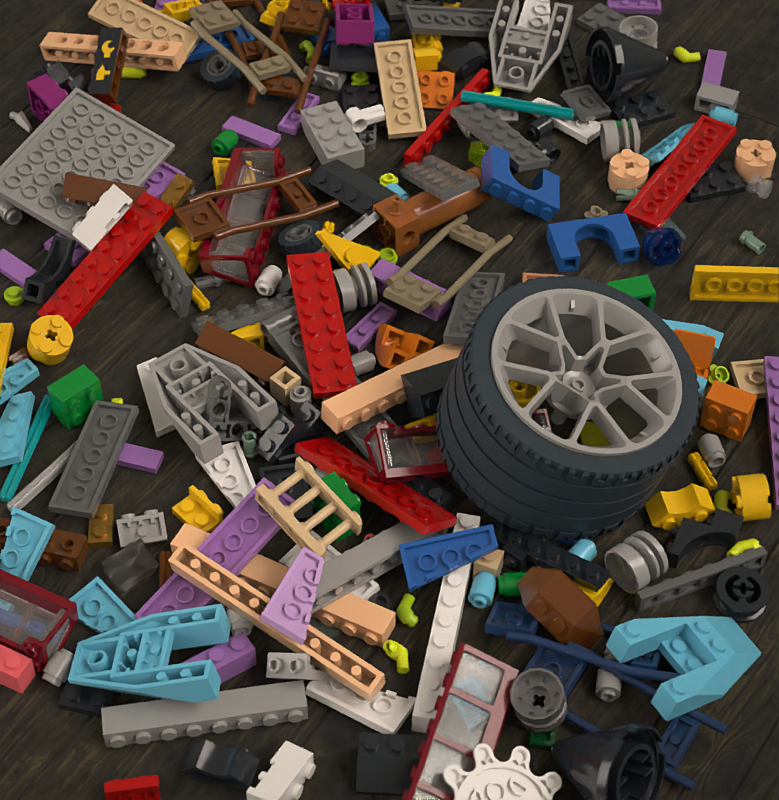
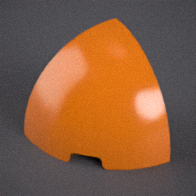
(397, 346)

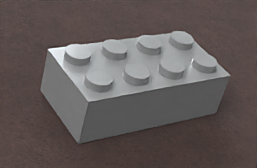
(332, 135)

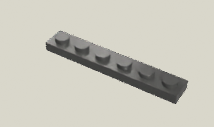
(696, 580)

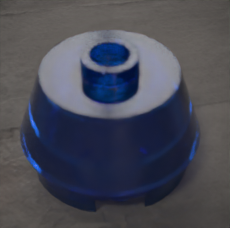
(662, 245)

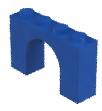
(381, 32)
(499, 182)
(611, 229)

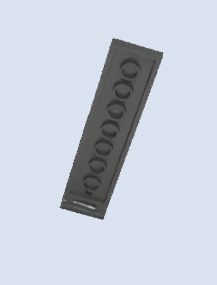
(287, 341)

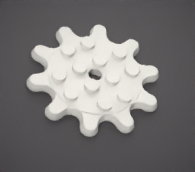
(501, 779)

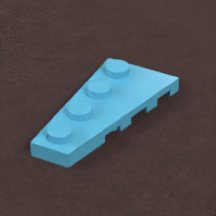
(667, 145)
(17, 377)
(15, 427)
(24, 543)
(101, 607)

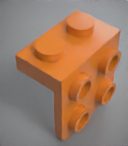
(436, 88)
(700, 349)

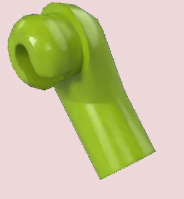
(307, 47)
(405, 612)

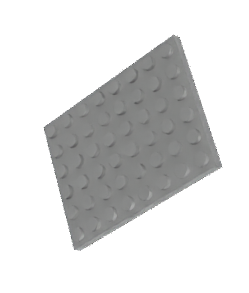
(80, 140)

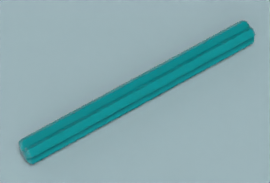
(517, 105)
(34, 433)

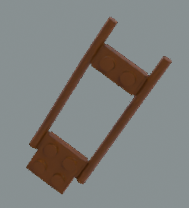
(303, 18)
(254, 49)
(204, 219)

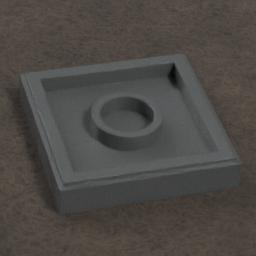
(586, 103)

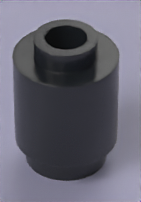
(539, 128)

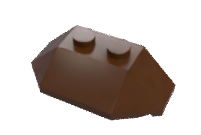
(561, 606)

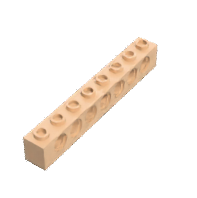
(139, 53)

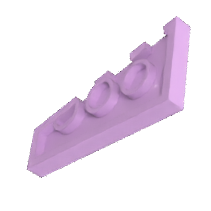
(293, 600)

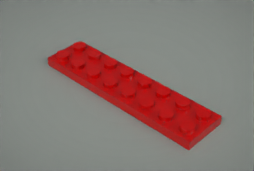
(680, 172)
(108, 259)
(321, 324)
(361, 477)

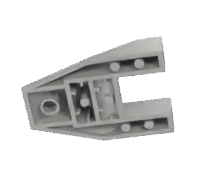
(521, 53)
(183, 388)

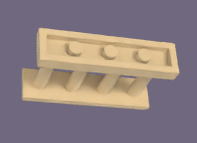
(300, 531)

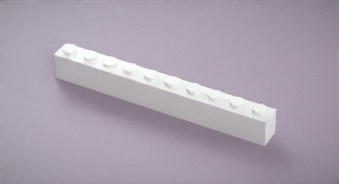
(443, 635)

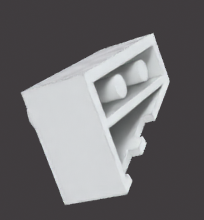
(101, 218)
(286, 775)

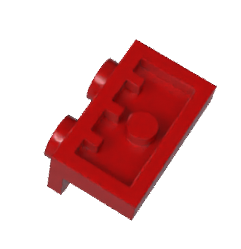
(133, 788)

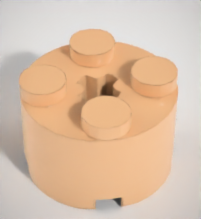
(754, 158)
(628, 171)

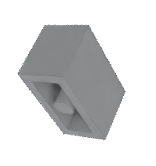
(713, 95)

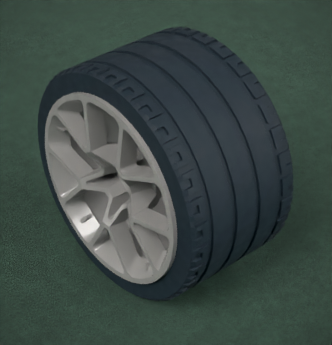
(595, 360)

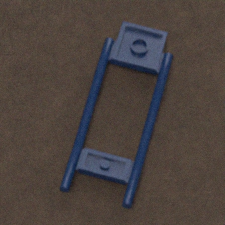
(521, 626)
(676, 737)

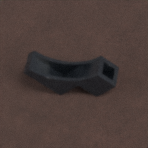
(62, 77)
(55, 268)
(288, 430)
(720, 530)

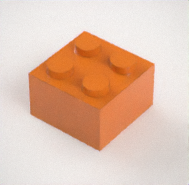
(728, 410)

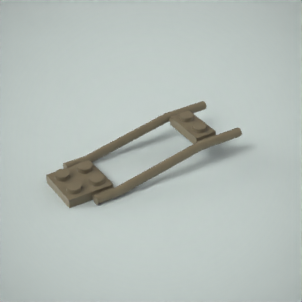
(216, 18)
(419, 295)

